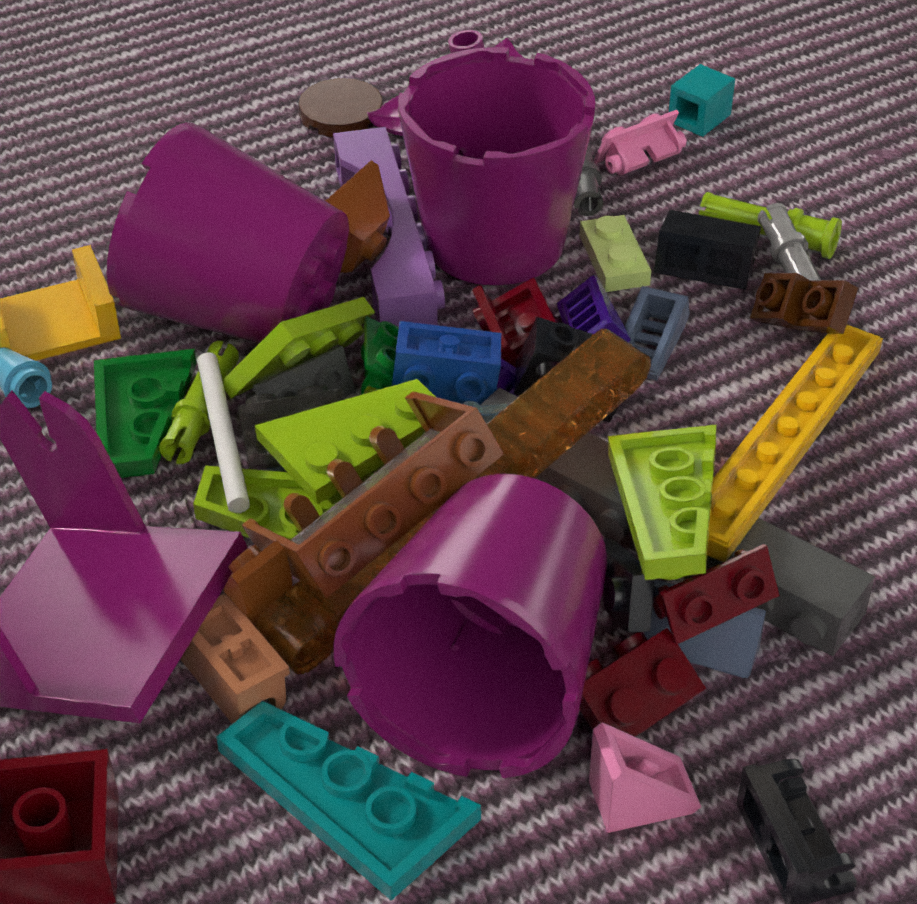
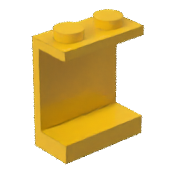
(61, 315)

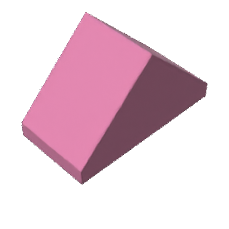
(637, 781)

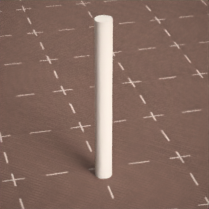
(223, 433)

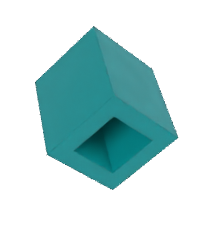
(702, 99)

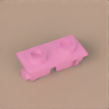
(625, 148)

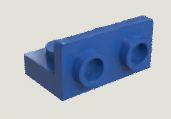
(448, 360)

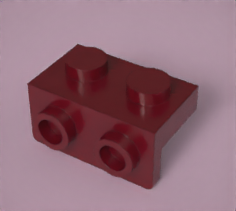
(512, 315)
(640, 684)

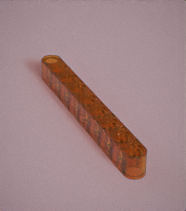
(532, 437)

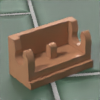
(235, 662)

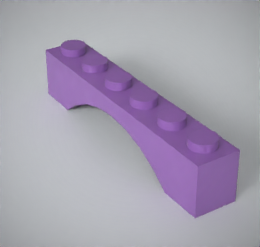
(405, 272)

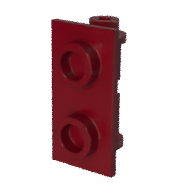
(717, 595)

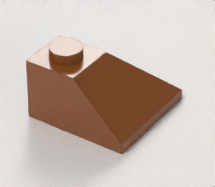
(367, 211)

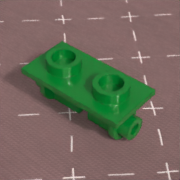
(378, 353)

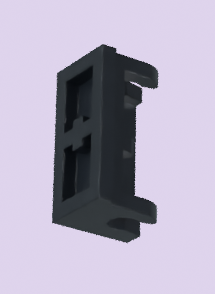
(706, 249)
(792, 834)

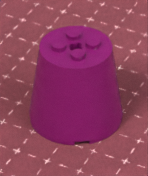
(496, 159)
(223, 240)
(480, 630)

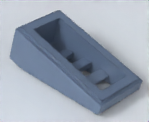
(664, 306)

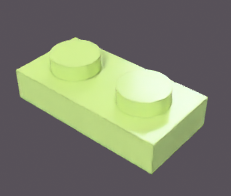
(615, 253)

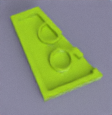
(340, 430)

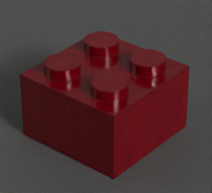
(58, 829)

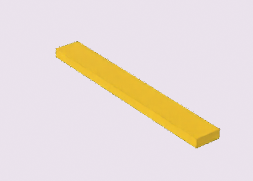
(784, 435)

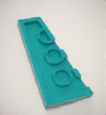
(359, 808)

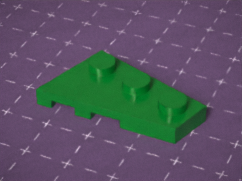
(137, 404)

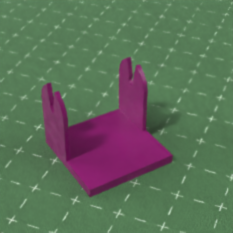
(102, 596)

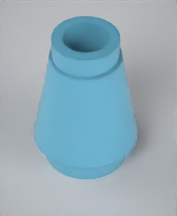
(24, 377)

